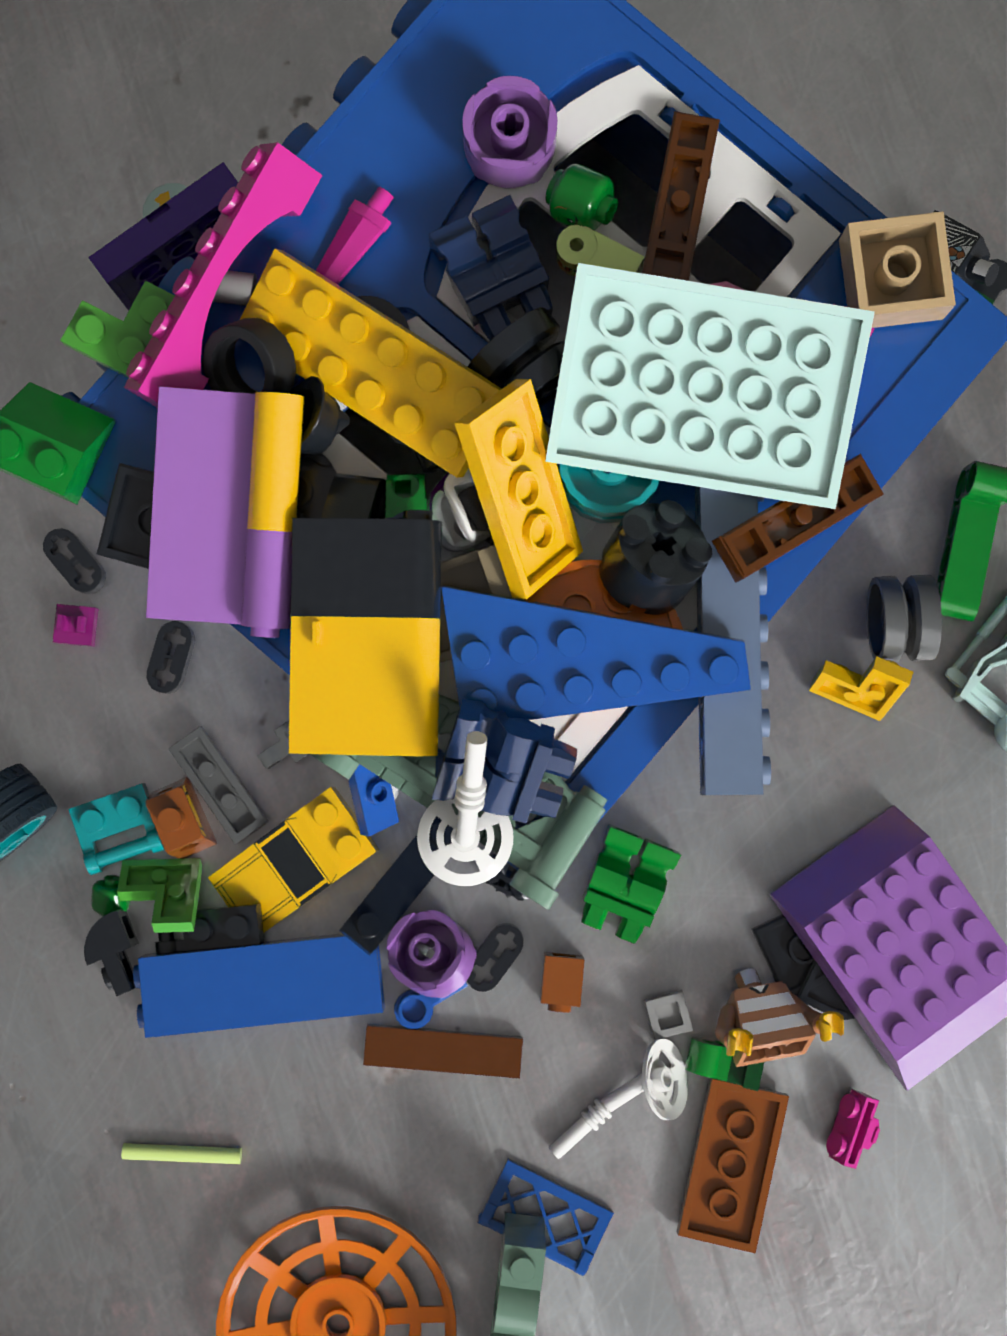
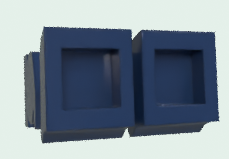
(504, 281)
(513, 764)

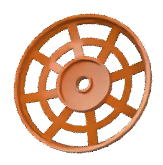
(337, 1291)

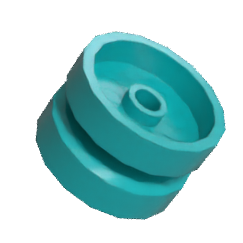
(603, 495)

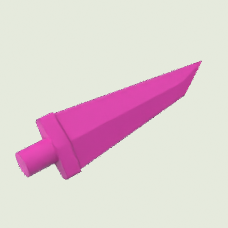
(356, 235)

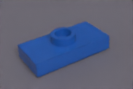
(372, 802)

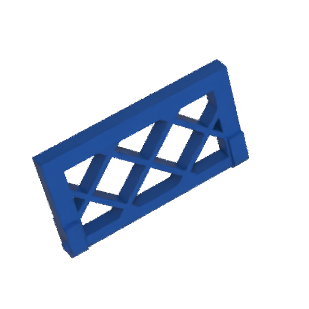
(574, 1201)

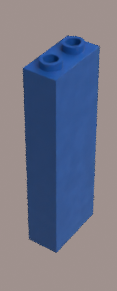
(257, 985)

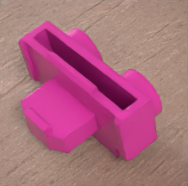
(853, 1128)

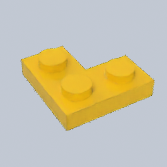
(866, 693)

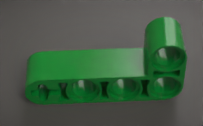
(970, 538)

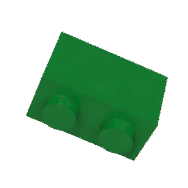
(51, 441)

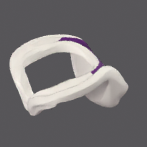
(448, 488)

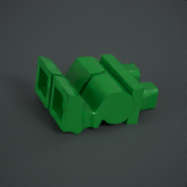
(627, 894)

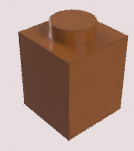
(562, 981)

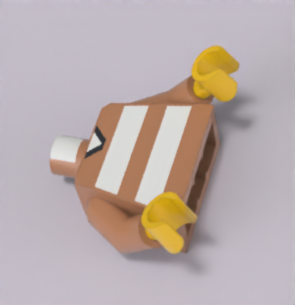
(770, 1022)

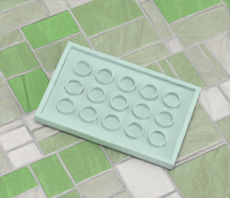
(708, 385)

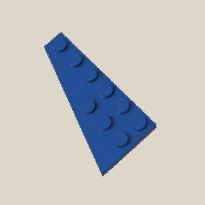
(574, 661)

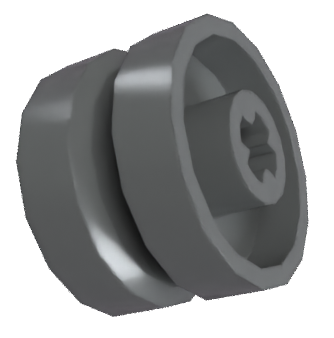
(904, 618)

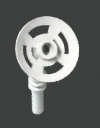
(466, 825)
(655, 1081)

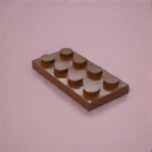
(732, 1165)

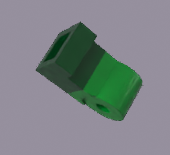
(710, 1060)

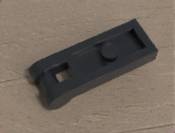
(217, 929)

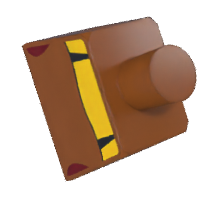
(180, 819)

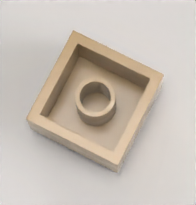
(898, 268)

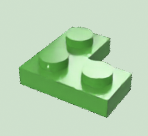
(111, 339)
(170, 883)

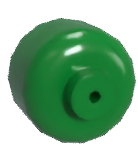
(105, 896)

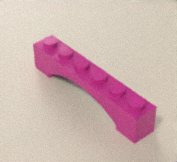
(271, 187)

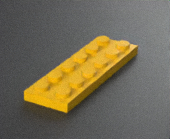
(370, 360)

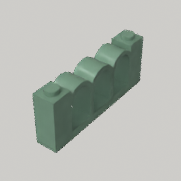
(519, 1276)

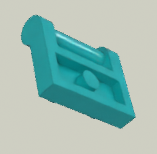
(112, 816)

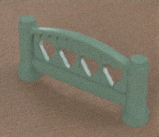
(539, 849)

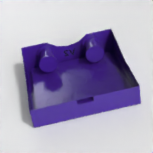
(163, 236)

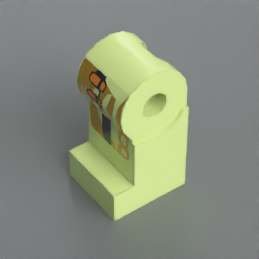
(586, 246)

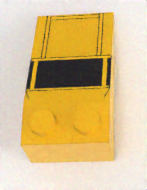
(296, 859)

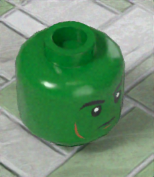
(581, 197)

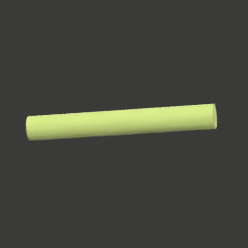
(181, 1153)

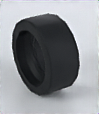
(266, 340)

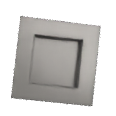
(668, 1015)

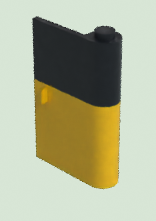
(365, 635)

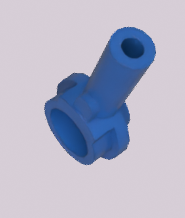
(416, 1010)

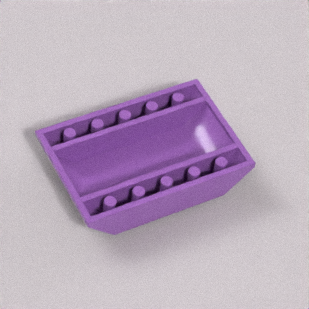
(900, 943)

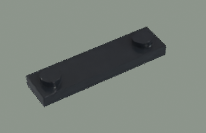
(392, 895)

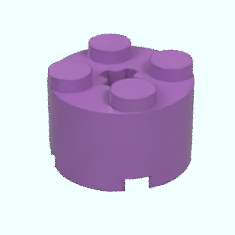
(516, 106)
(412, 940)

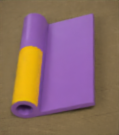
(224, 507)

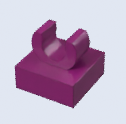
(75, 625)

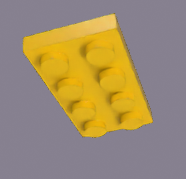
(518, 489)

